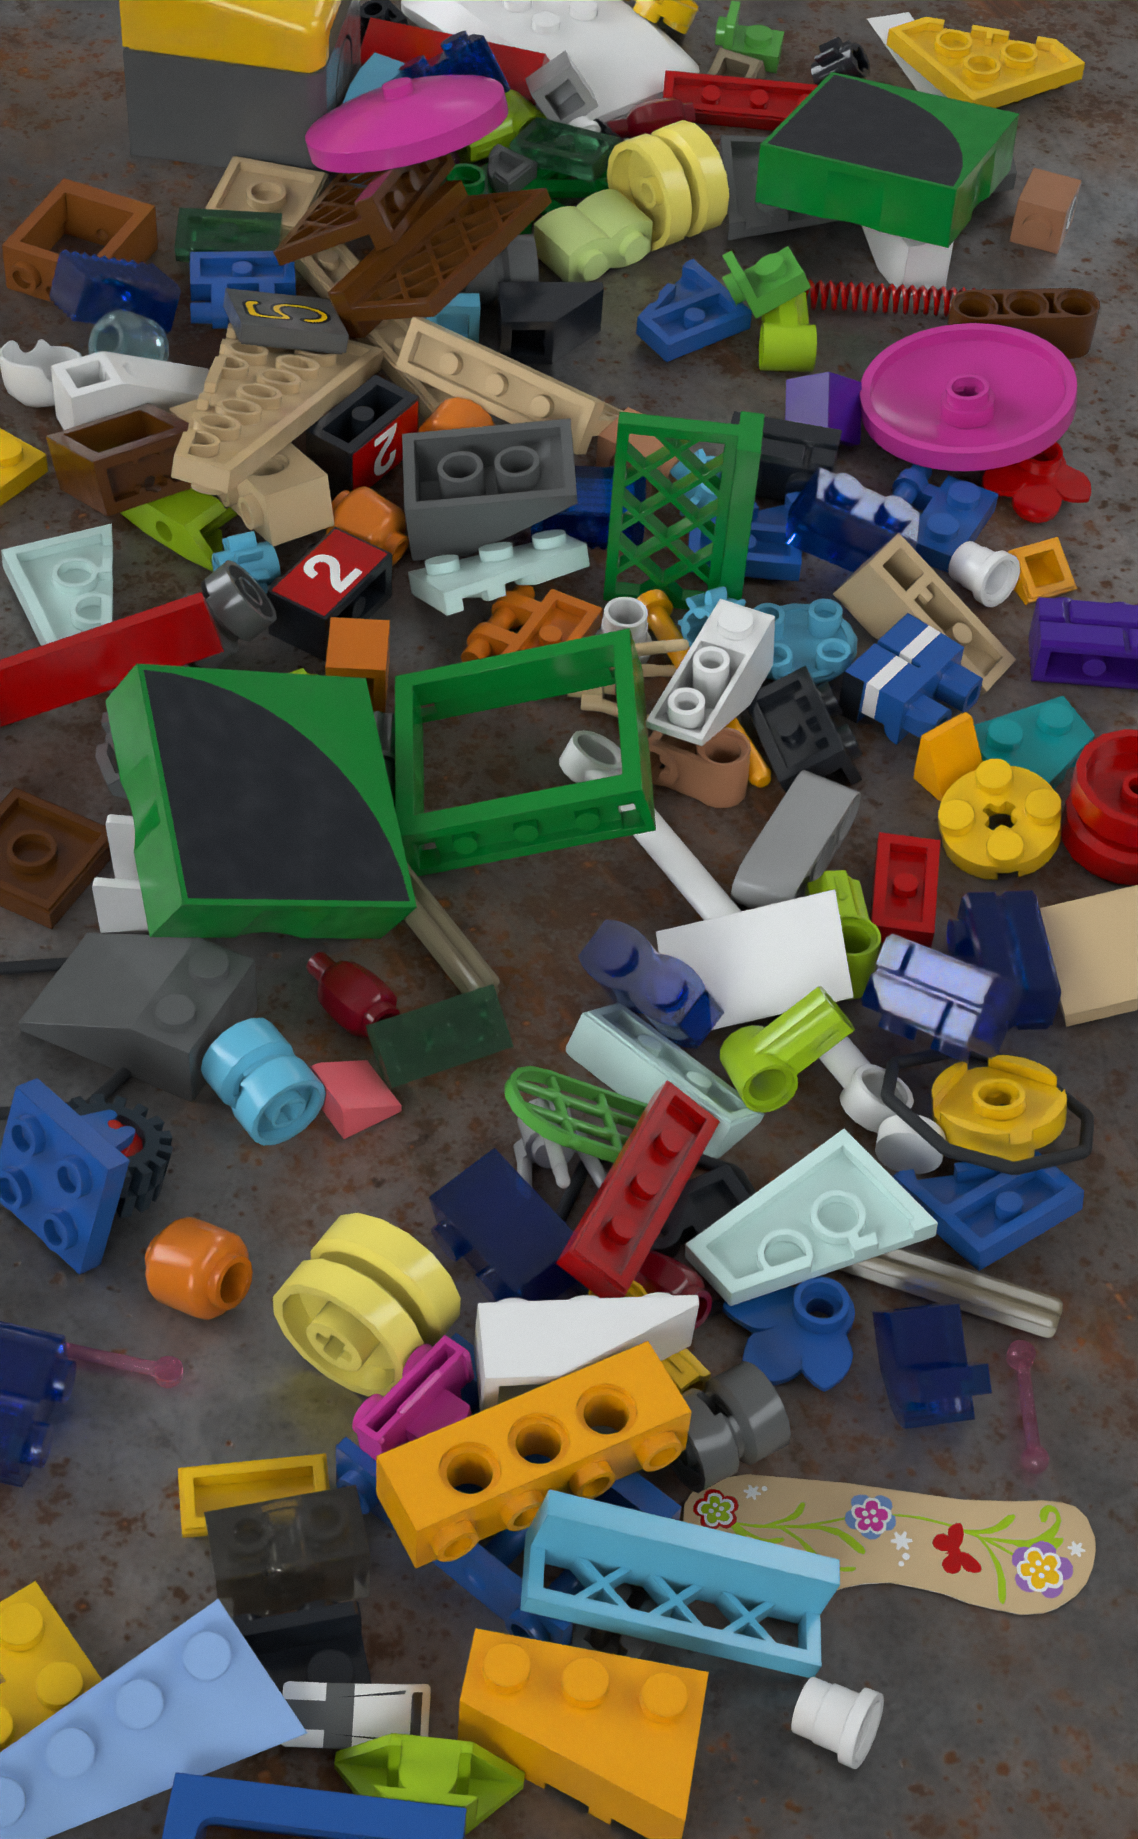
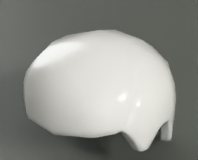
(29, 373)

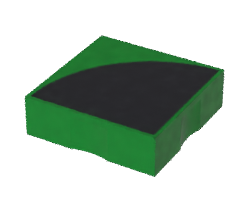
(886, 158)
(258, 804)

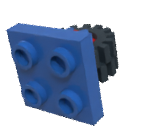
(77, 1166)

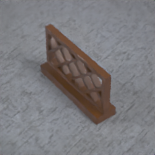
(363, 205)
(434, 257)

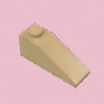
(902, 583)

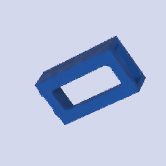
(301, 1812)

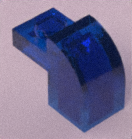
(927, 1365)

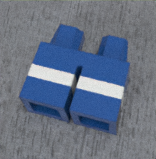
(907, 679)

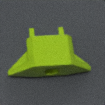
(184, 524)
(431, 1773)

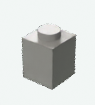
(561, 90)

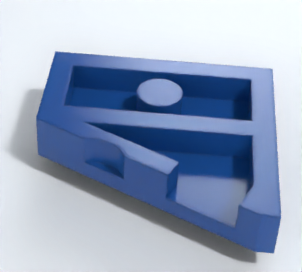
(993, 1212)

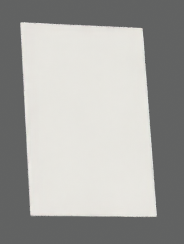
(766, 956)

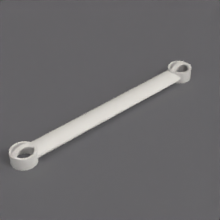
(596, 757)

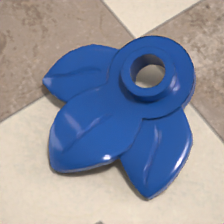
(794, 1342)

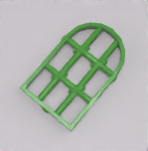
(538, 1117)

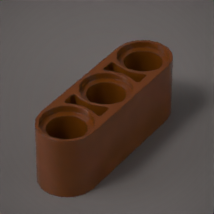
(1055, 314)

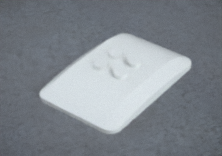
(606, 39)

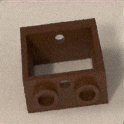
(113, 456)

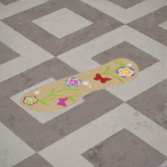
(977, 1551)

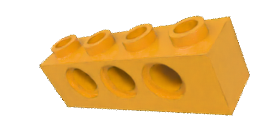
(554, 1421)

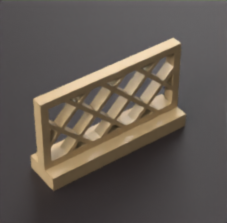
(498, 382)

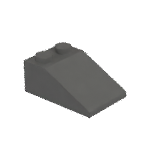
(484, 483)
(145, 1005)

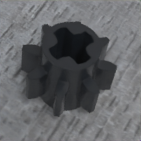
(840, 58)

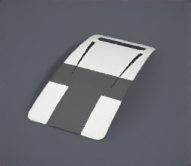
(356, 1713)

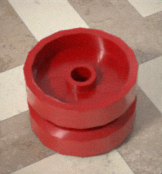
(1102, 808)

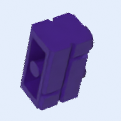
(1084, 643)

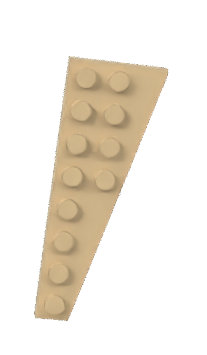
(259, 404)

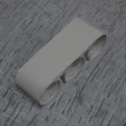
(796, 841)

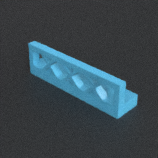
(675, 1567)

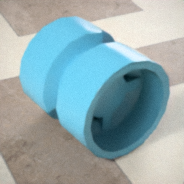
(263, 1081)

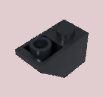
(546, 318)

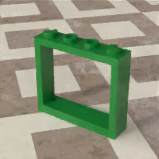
(535, 819)

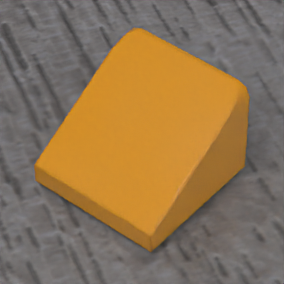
(1042, 571)
(947, 754)

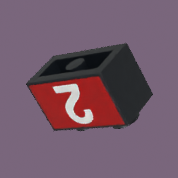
(363, 435)
(332, 579)

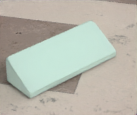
(639, 1060)

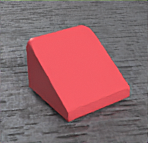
(354, 1095)

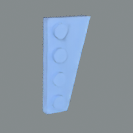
(174, 1708)

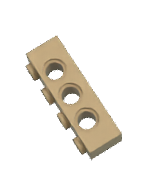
(282, 497)

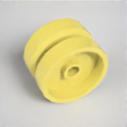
(673, 180)
(366, 1303)

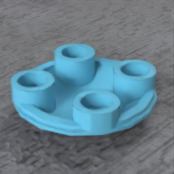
(811, 637)

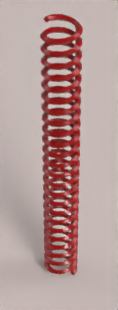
(855, 291)

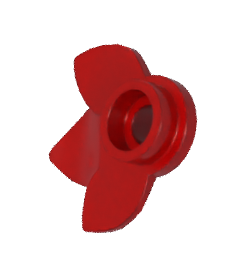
(1039, 484)

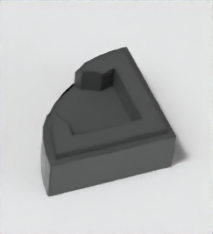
(509, 170)

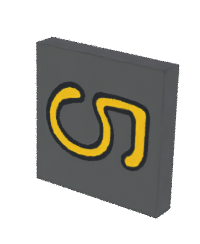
(285, 321)

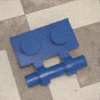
(234, 270)
(950, 512)

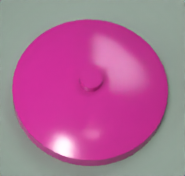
(406, 123)
(968, 397)

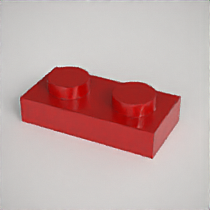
(905, 887)

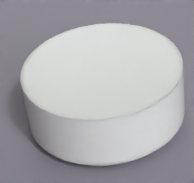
(904, 1148)

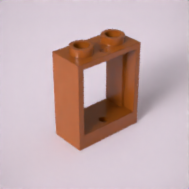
(81, 211)

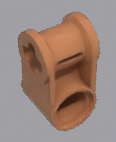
(709, 773)

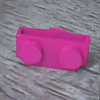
(420, 1402)

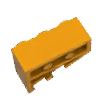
(588, 1724)

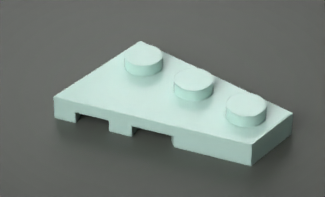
(485, 576)
(64, 582)
(809, 1222)

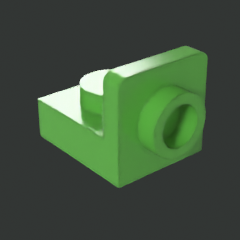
(752, 41)
(767, 283)

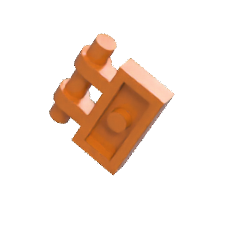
(543, 623)

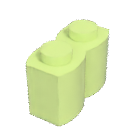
(593, 236)

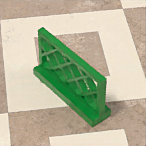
(732, 507)

